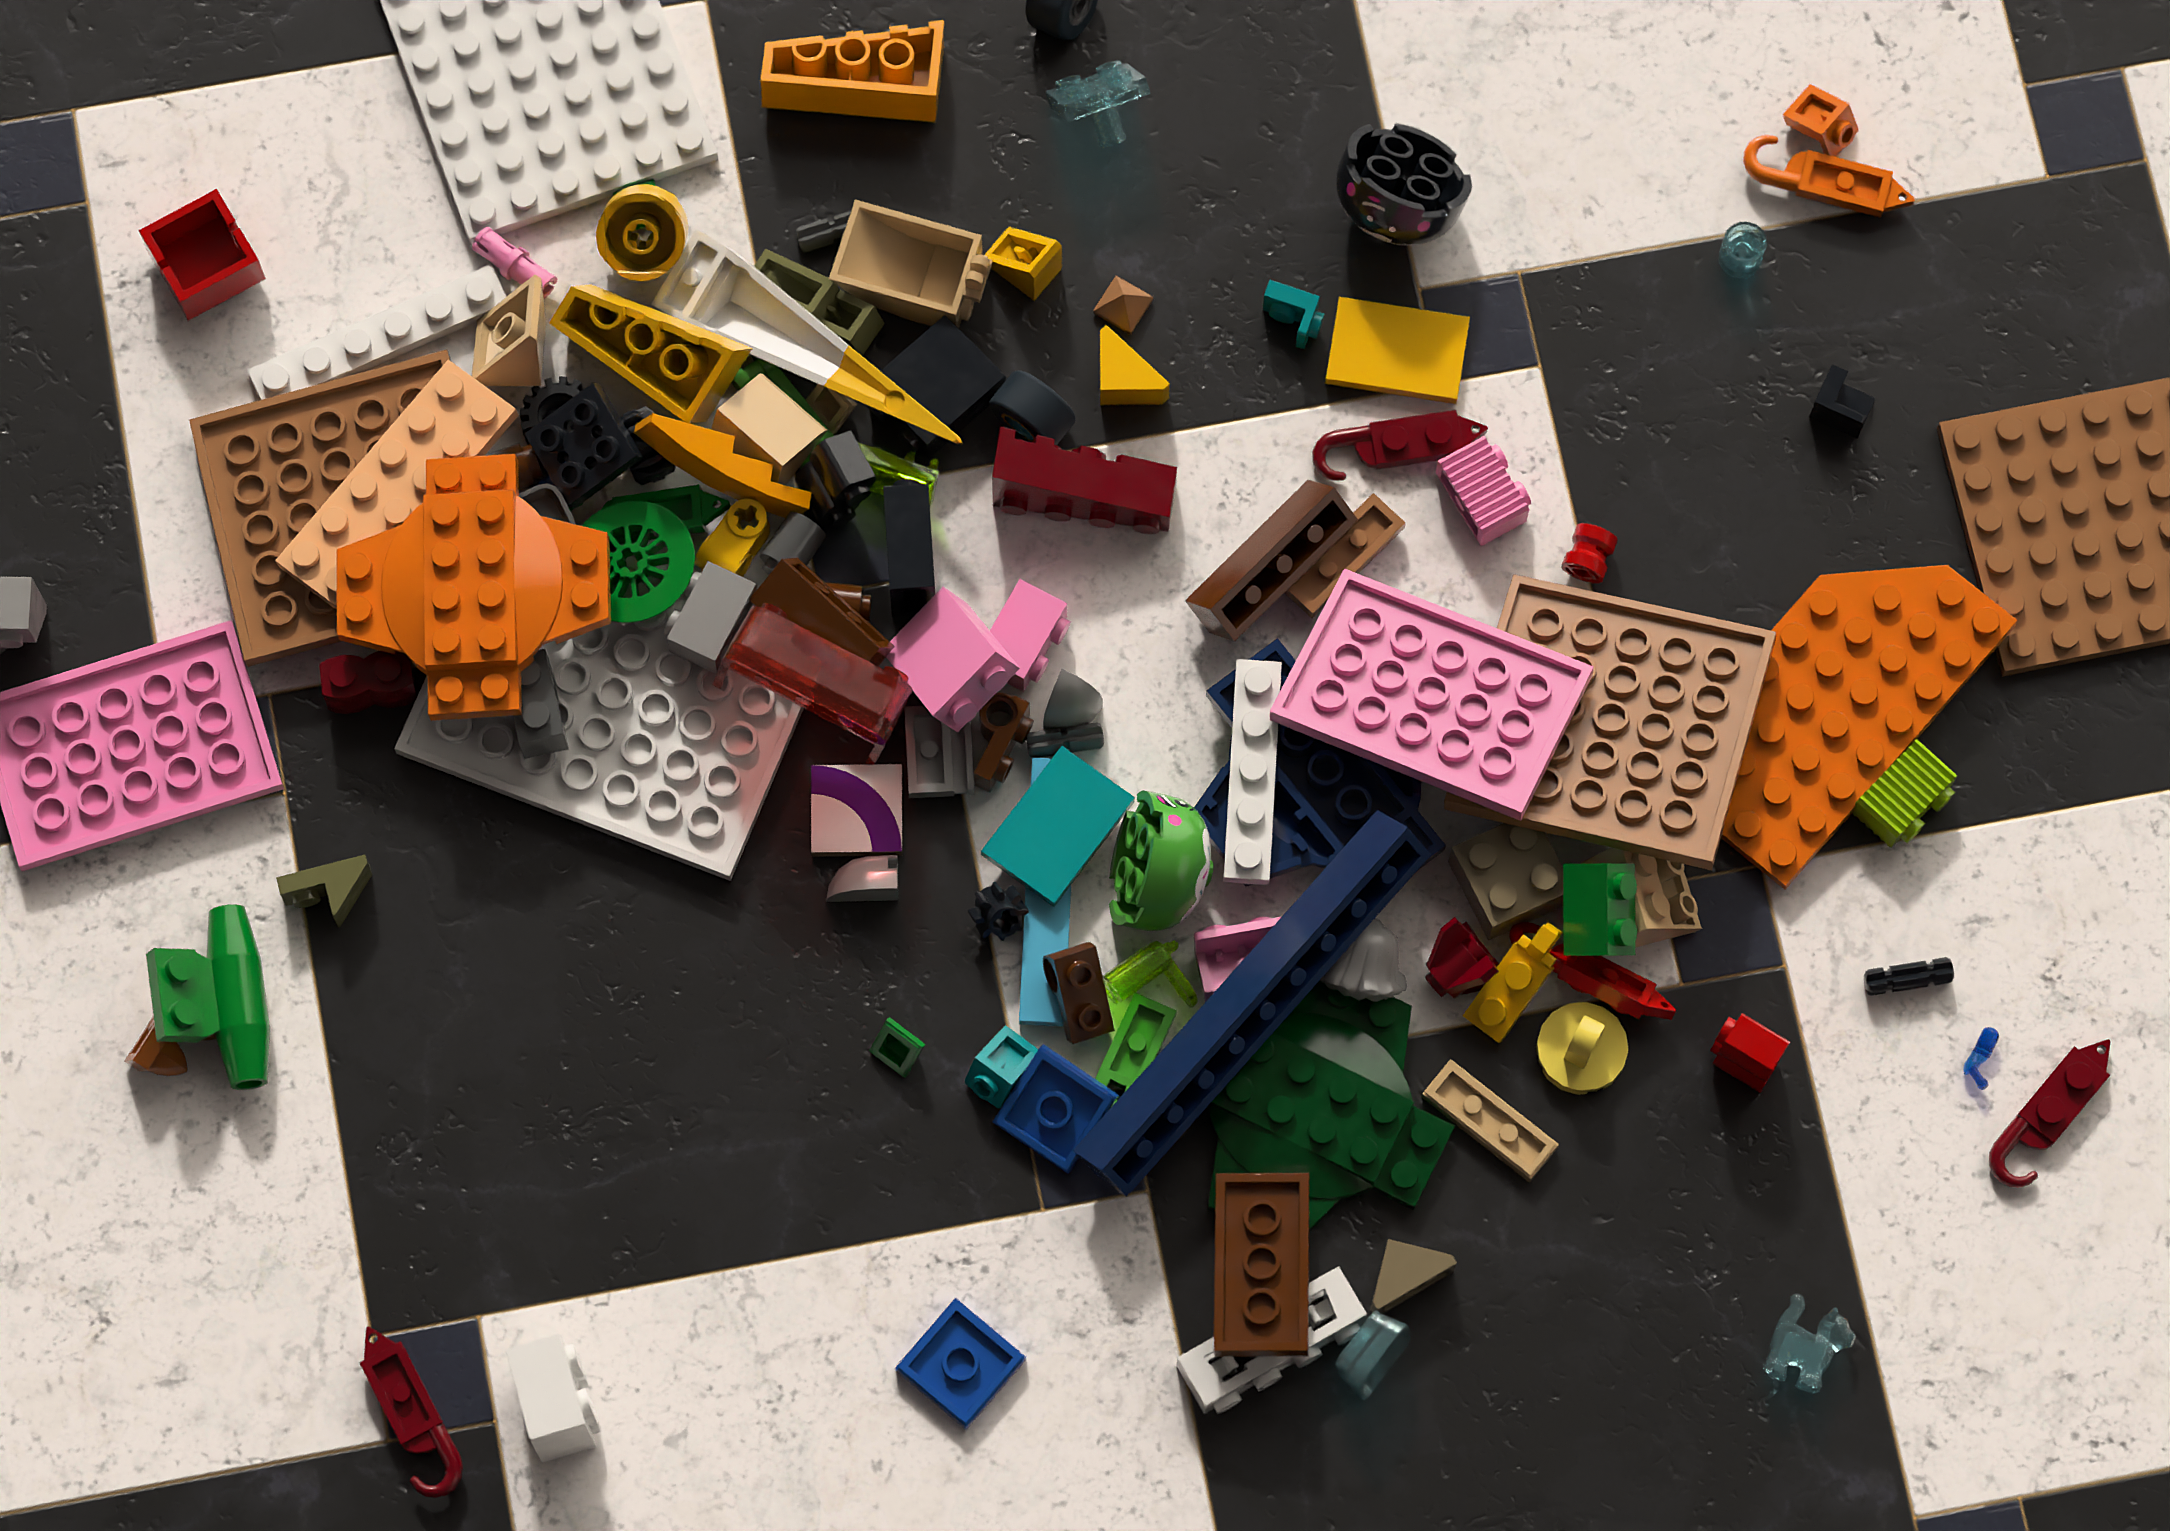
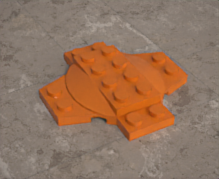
(473, 586)

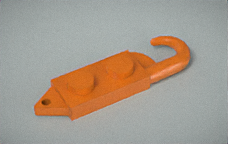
(1830, 180)

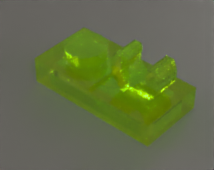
(890, 468)

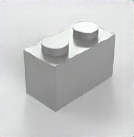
(710, 616)

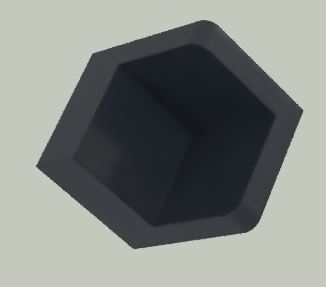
(1841, 404)

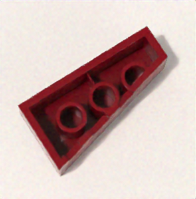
(1081, 484)

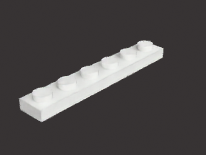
(381, 335)

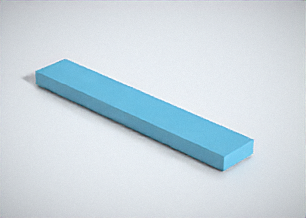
(1043, 934)

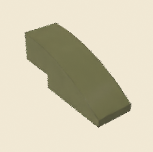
(842, 313)

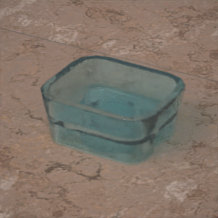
(1372, 1353)

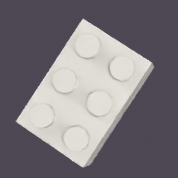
(553, 1397)

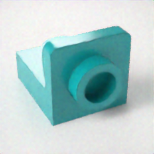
(1292, 304)
(1000, 1066)

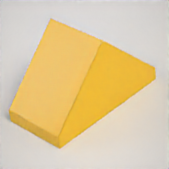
(1026, 260)
(1126, 375)

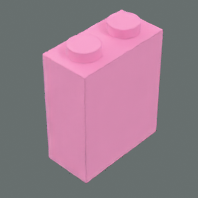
(951, 659)

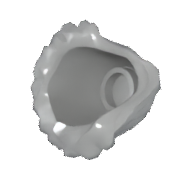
(1369, 966)

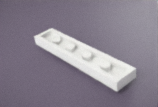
(1252, 773)

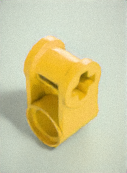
(729, 544)

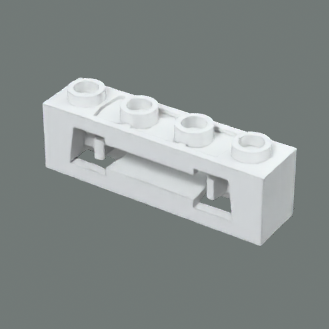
(1206, 1379)

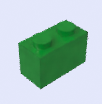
(1599, 909)

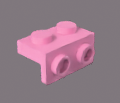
(1224, 947)

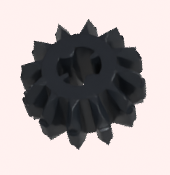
(653, 465)

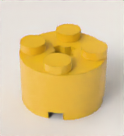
(659, 213)

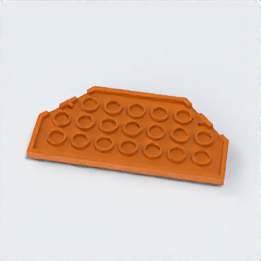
(1845, 694)

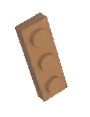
(1353, 551)

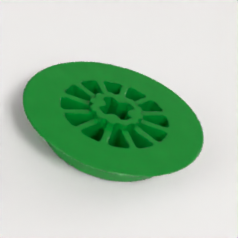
(670, 533)

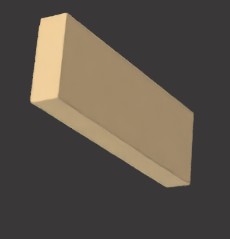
(1490, 1120)

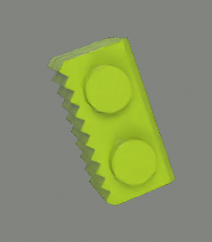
(1905, 794)

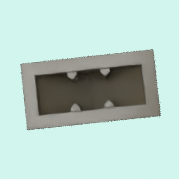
(1408, 1271)

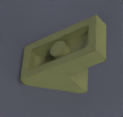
(339, 880)

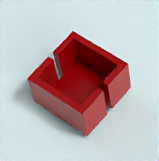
(200, 254)

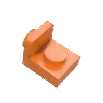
(1823, 119)

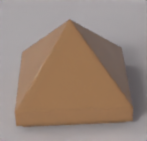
(1123, 305)

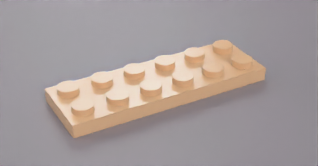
(445, 420)

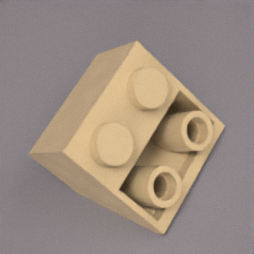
(1662, 896)

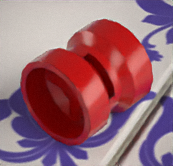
(1589, 553)

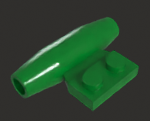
(216, 995)

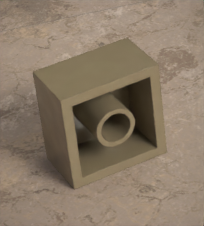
(1508, 876)

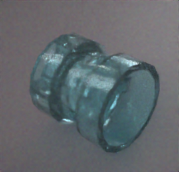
(1746, 240)

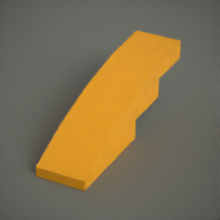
(711, 460)

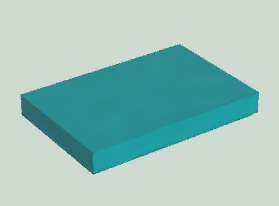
(1057, 826)

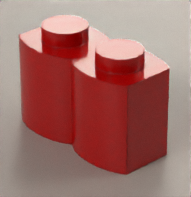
(1748, 1051)

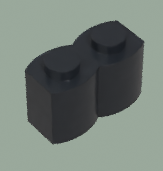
(837, 479)

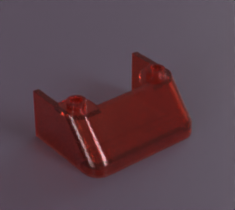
(817, 675)

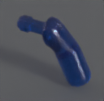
(1980, 1053)

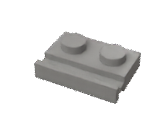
(937, 756)

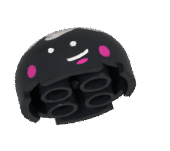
(1401, 184)

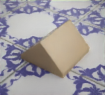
(512, 339)
(769, 427)

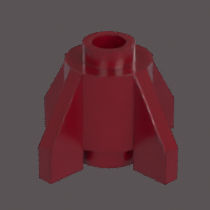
(1459, 961)

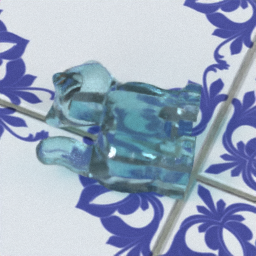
(1805, 1350)

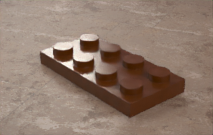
(1261, 1264)

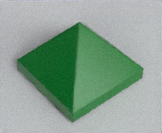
(897, 1047)

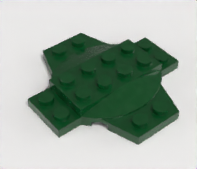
(1330, 1104)

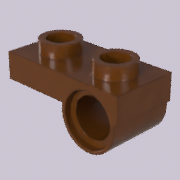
(995, 761)
(1080, 991)

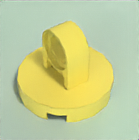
(1582, 1048)

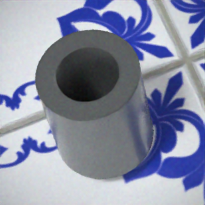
(794, 538)

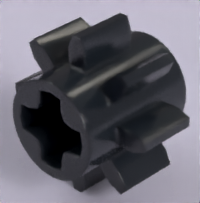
(998, 911)

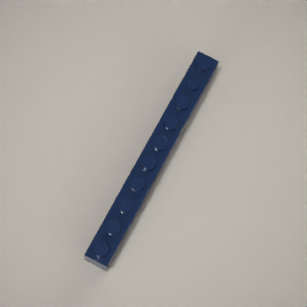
(1252, 1002)

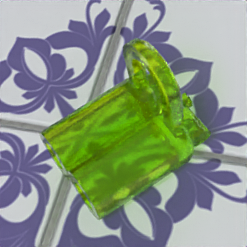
(1143, 968)

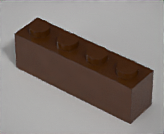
(1271, 560)

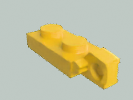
(1515, 985)

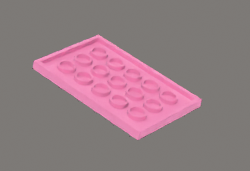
(1431, 694)
(131, 746)

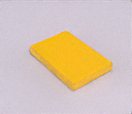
(1397, 350)

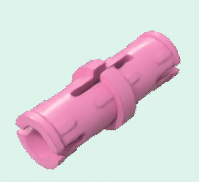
(510, 260)

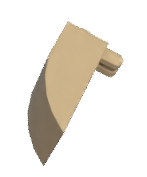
(910, 265)

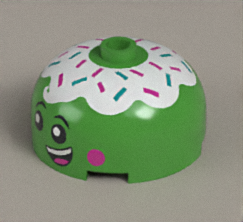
(1159, 863)

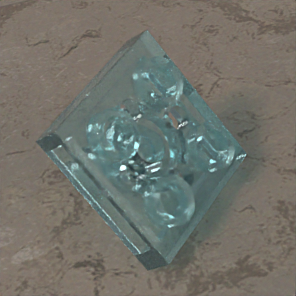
(1098, 97)

